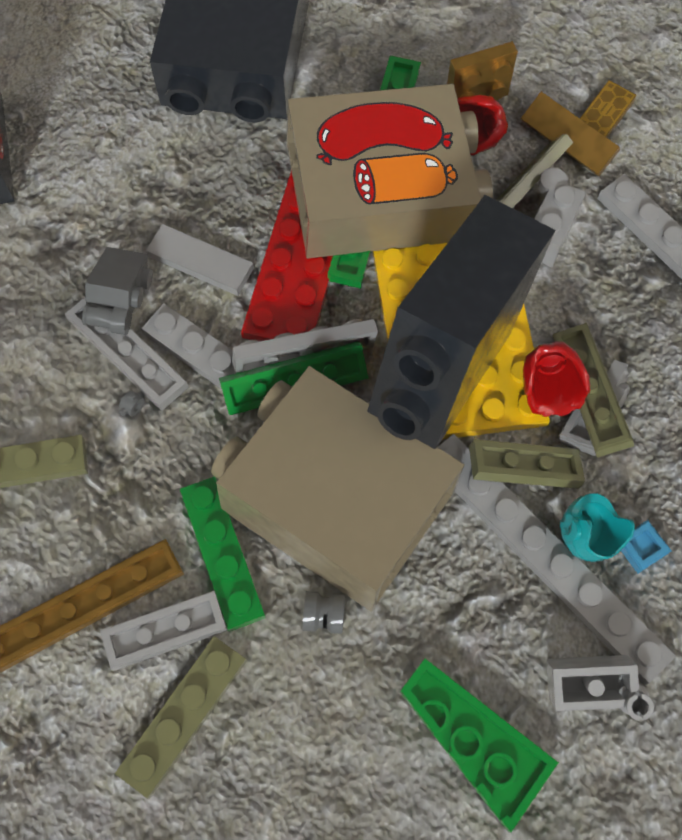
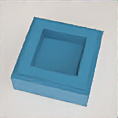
(645, 547)

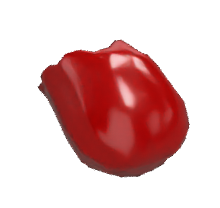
(490, 119)
(555, 379)

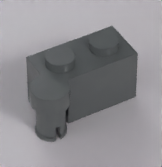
(116, 289)

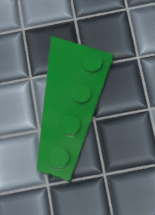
(487, 750)

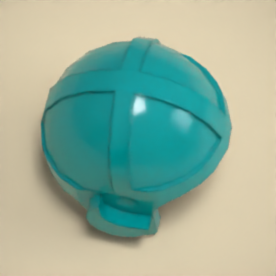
(594, 528)

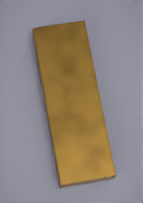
(553, 120)

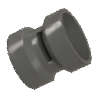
(324, 612)

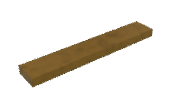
(87, 603)

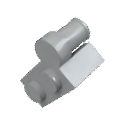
(558, 208)
(598, 684)

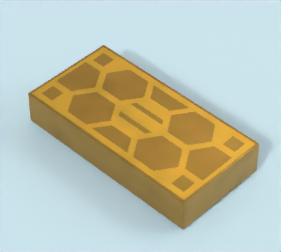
(608, 108)

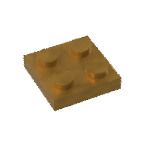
(484, 72)

